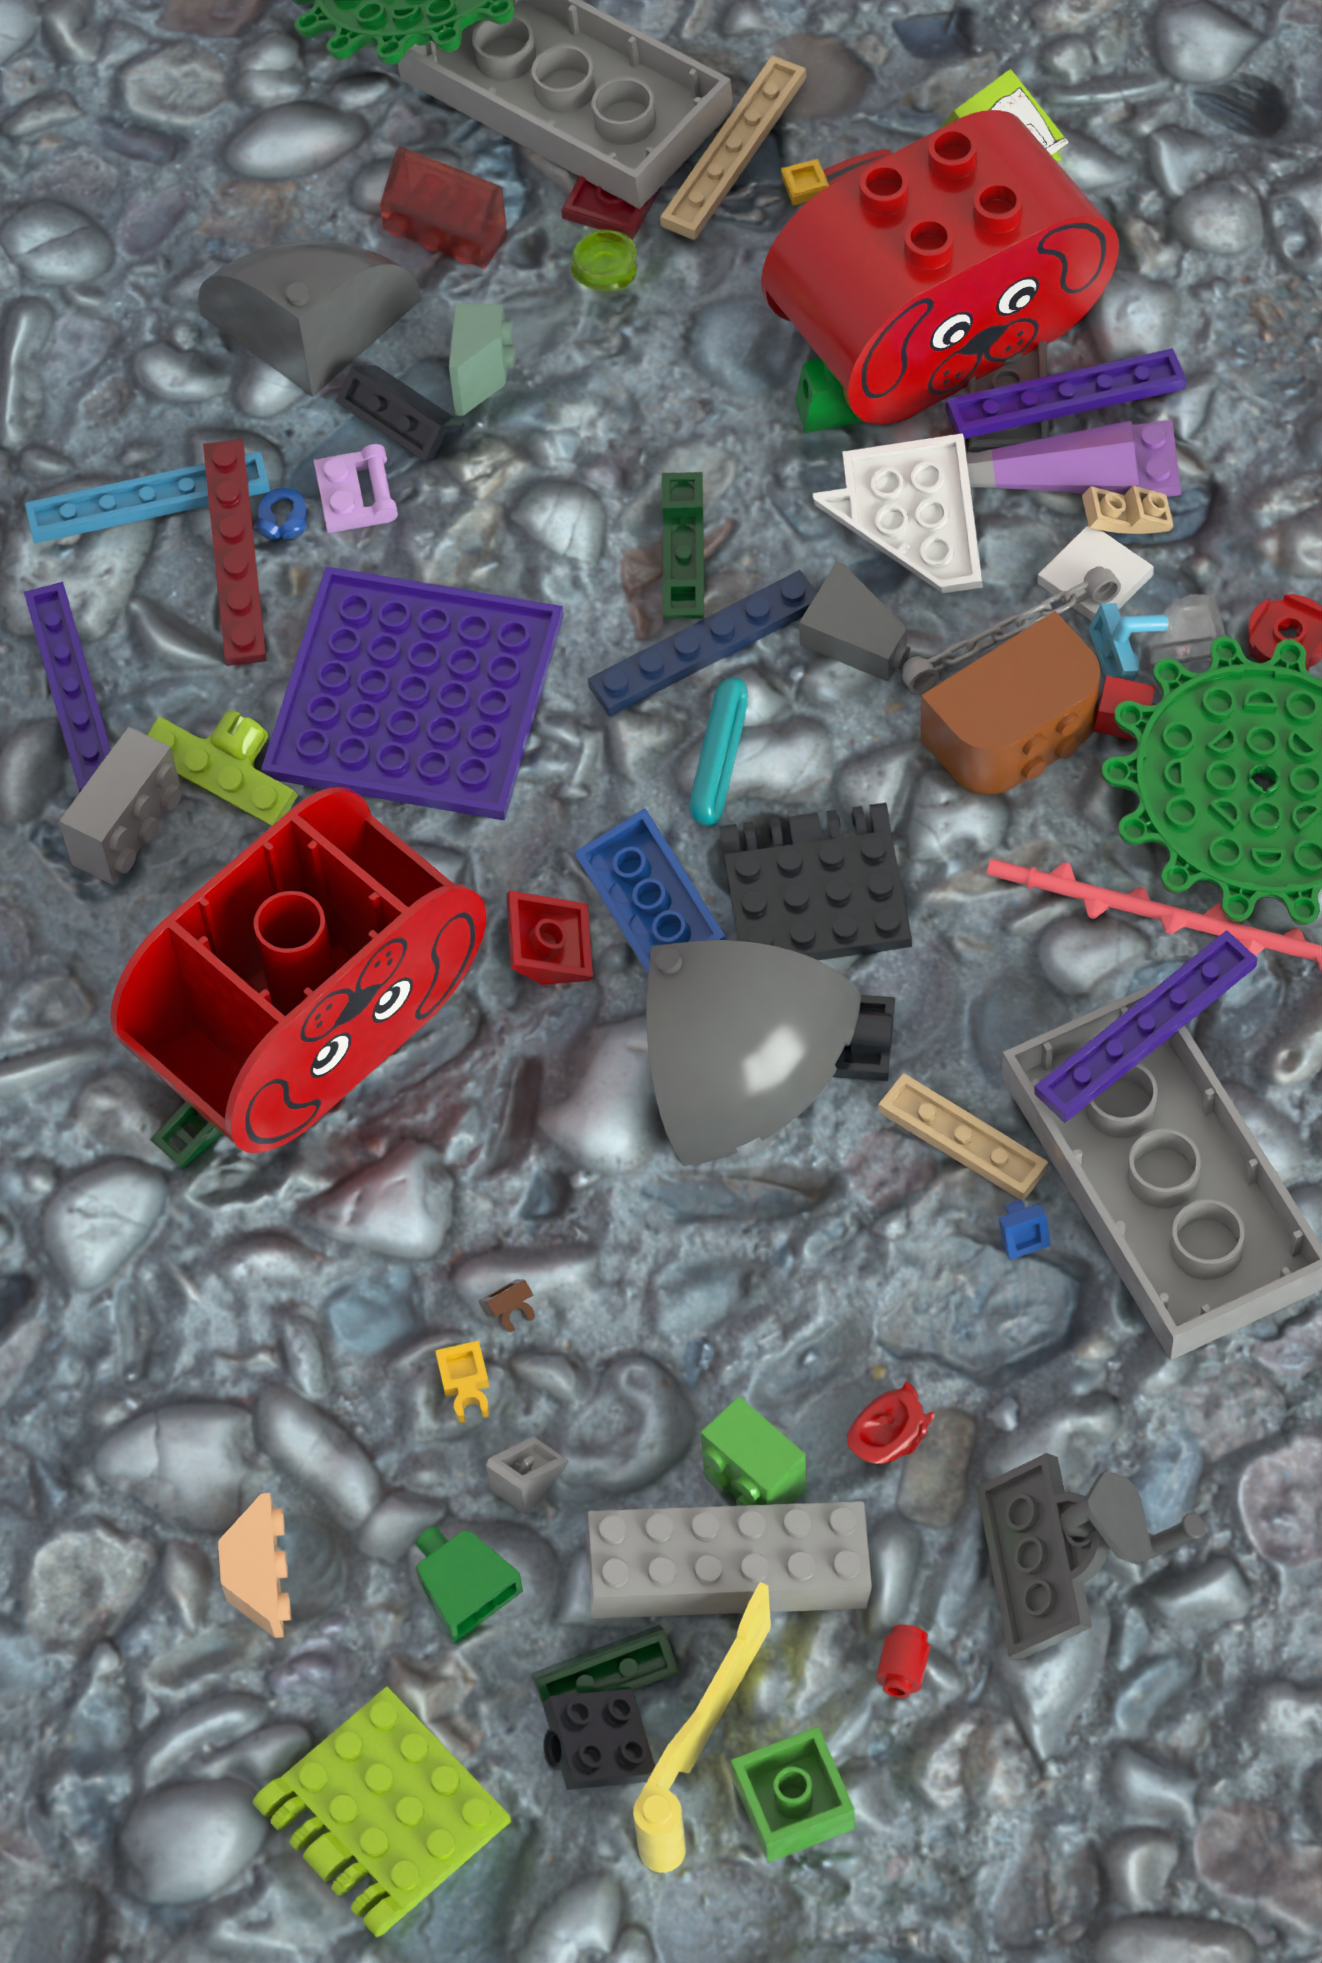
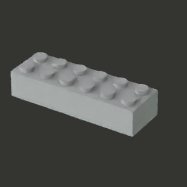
(719, 1555)

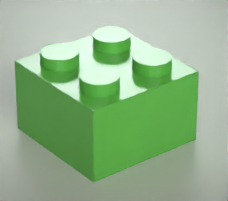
(752, 1458)
(793, 1794)

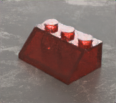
(443, 208)

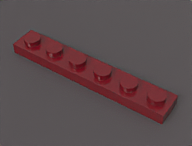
(234, 552)

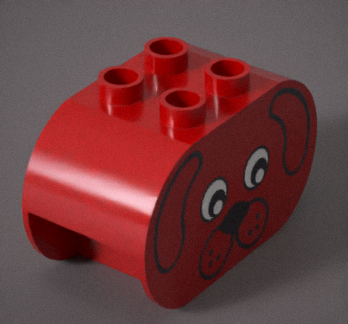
(939, 264)
(296, 970)

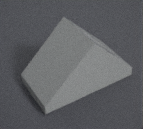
(524, 1473)

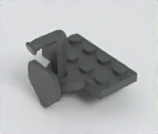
(1055, 1541)

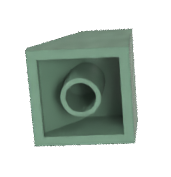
(479, 353)

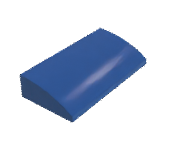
(646, 887)

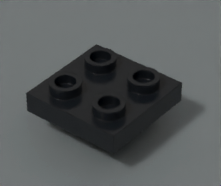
(871, 1044)
(597, 1739)

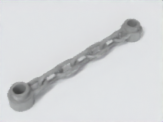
(921, 675)

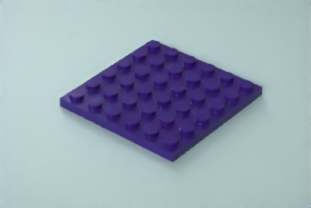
(414, 692)

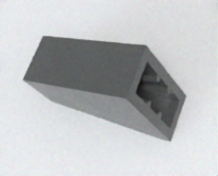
(854, 626)

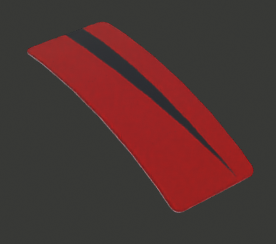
(848, 167)

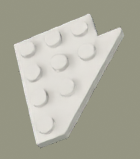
(913, 507)

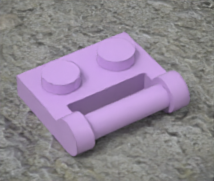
(342, 493)

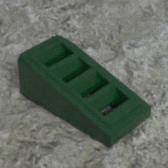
(206, 1136)

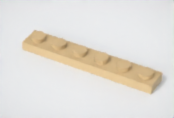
(733, 147)

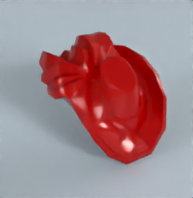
(889, 1426)

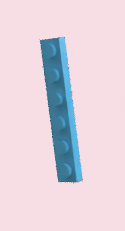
(131, 501)

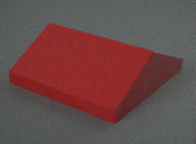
(549, 938)

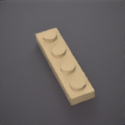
(963, 1137)

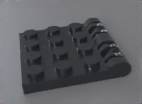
(818, 893)

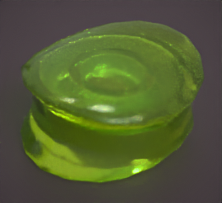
(605, 261)

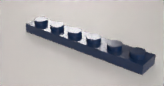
(702, 643)

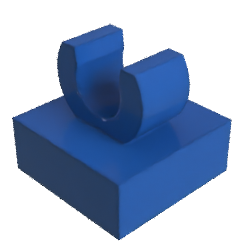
(1023, 1229)

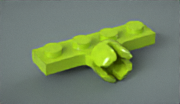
(226, 765)

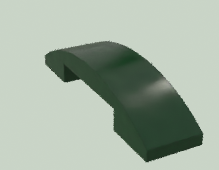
(683, 545)

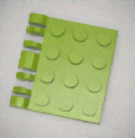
(389, 1805)

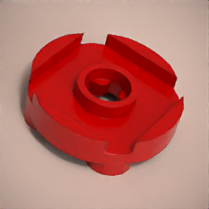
(1292, 612)

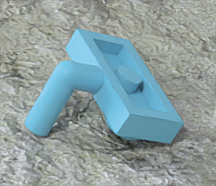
(1111, 640)

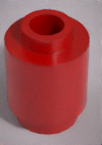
(903, 1661)

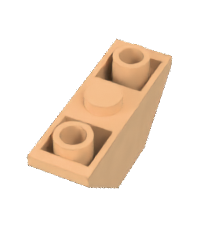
(254, 1566)

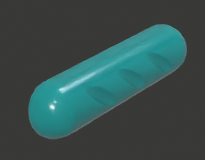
(718, 752)

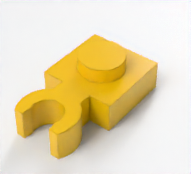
(464, 1375)

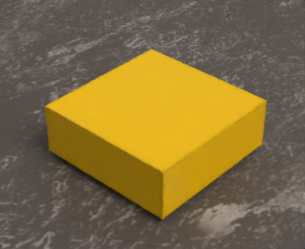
(804, 181)

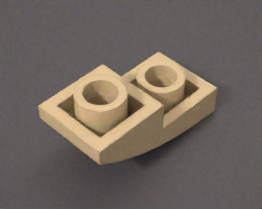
(1133, 513)

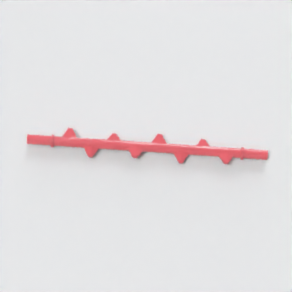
(1172, 918)

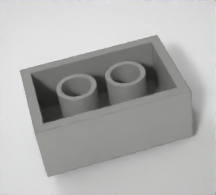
(121, 806)

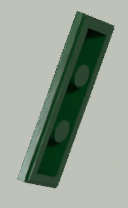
(615, 1666)

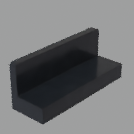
(397, 410)

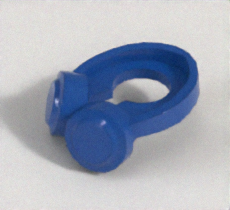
(295, 520)

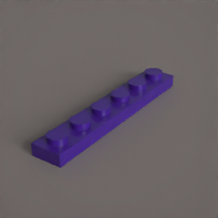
(1065, 393)
(68, 679)
(1145, 1026)

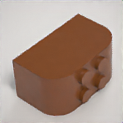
(1014, 708)

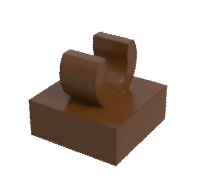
(506, 1300)

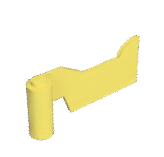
(659, 1811)

